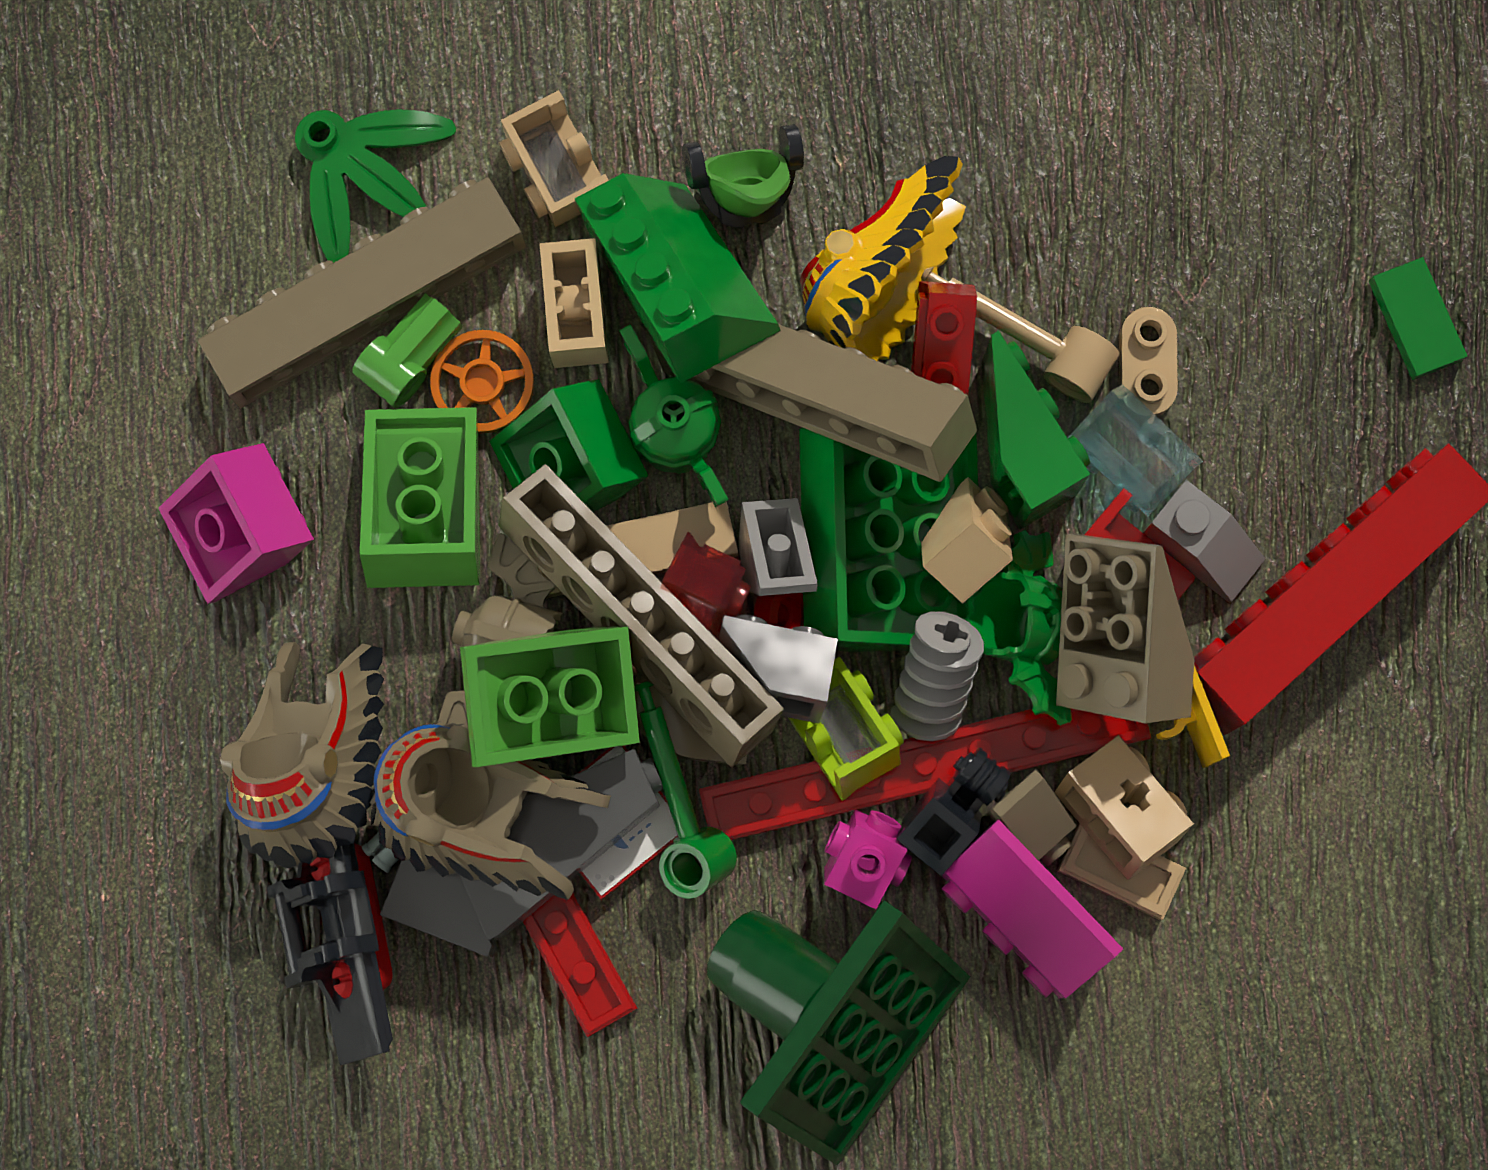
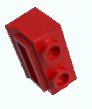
(944, 333)

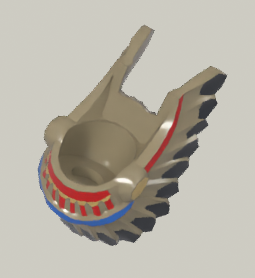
(307, 767)
(459, 816)

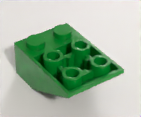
(1027, 450)

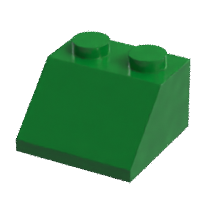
(578, 439)

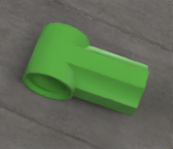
(398, 363)

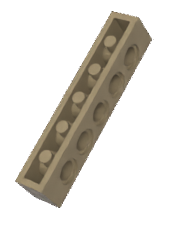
(619, 590)

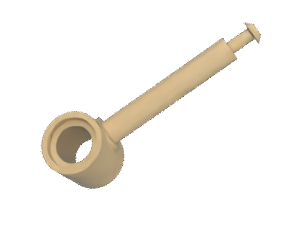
(1076, 363)

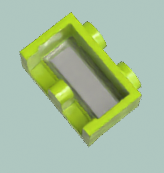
(851, 738)

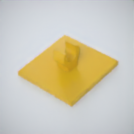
(1201, 727)

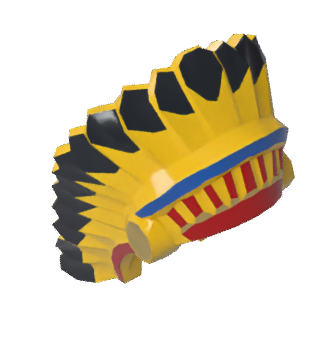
(868, 277)

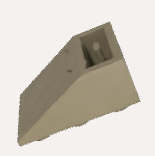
(1122, 633)

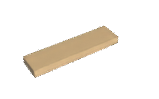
(659, 536)

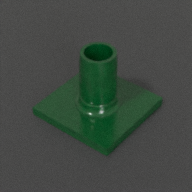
(842, 1023)

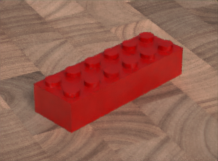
(1343, 583)

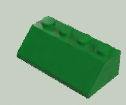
(675, 272)

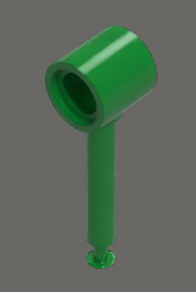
(707, 844)

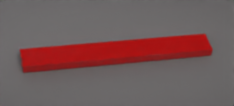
(806, 795)

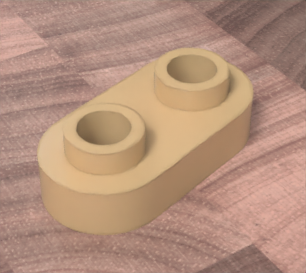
(1149, 359)

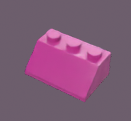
(1029, 912)

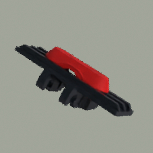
(356, 958)

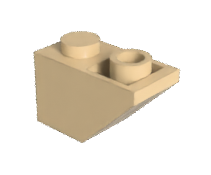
(968, 540)

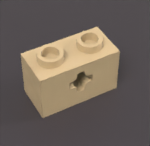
(574, 303)
(1126, 835)

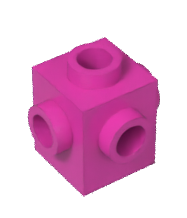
(866, 857)

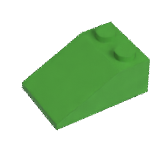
(420, 498)
(549, 694)

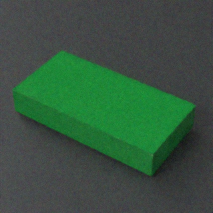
(1417, 318)

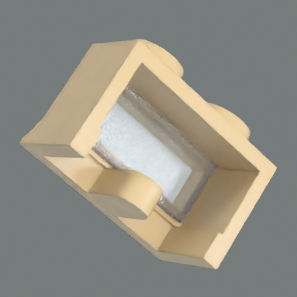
(552, 156)

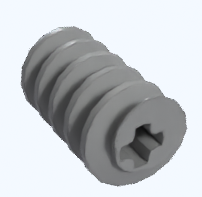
(937, 676)

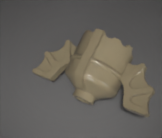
(503, 616)

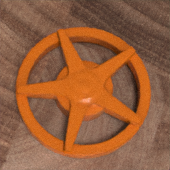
(483, 379)

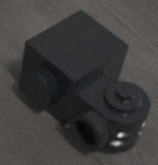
(949, 813)

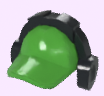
(747, 183)

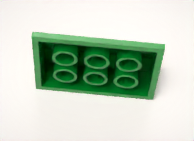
(866, 541)

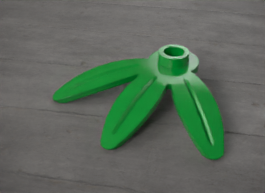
(346, 154)

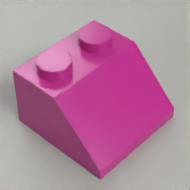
(235, 521)

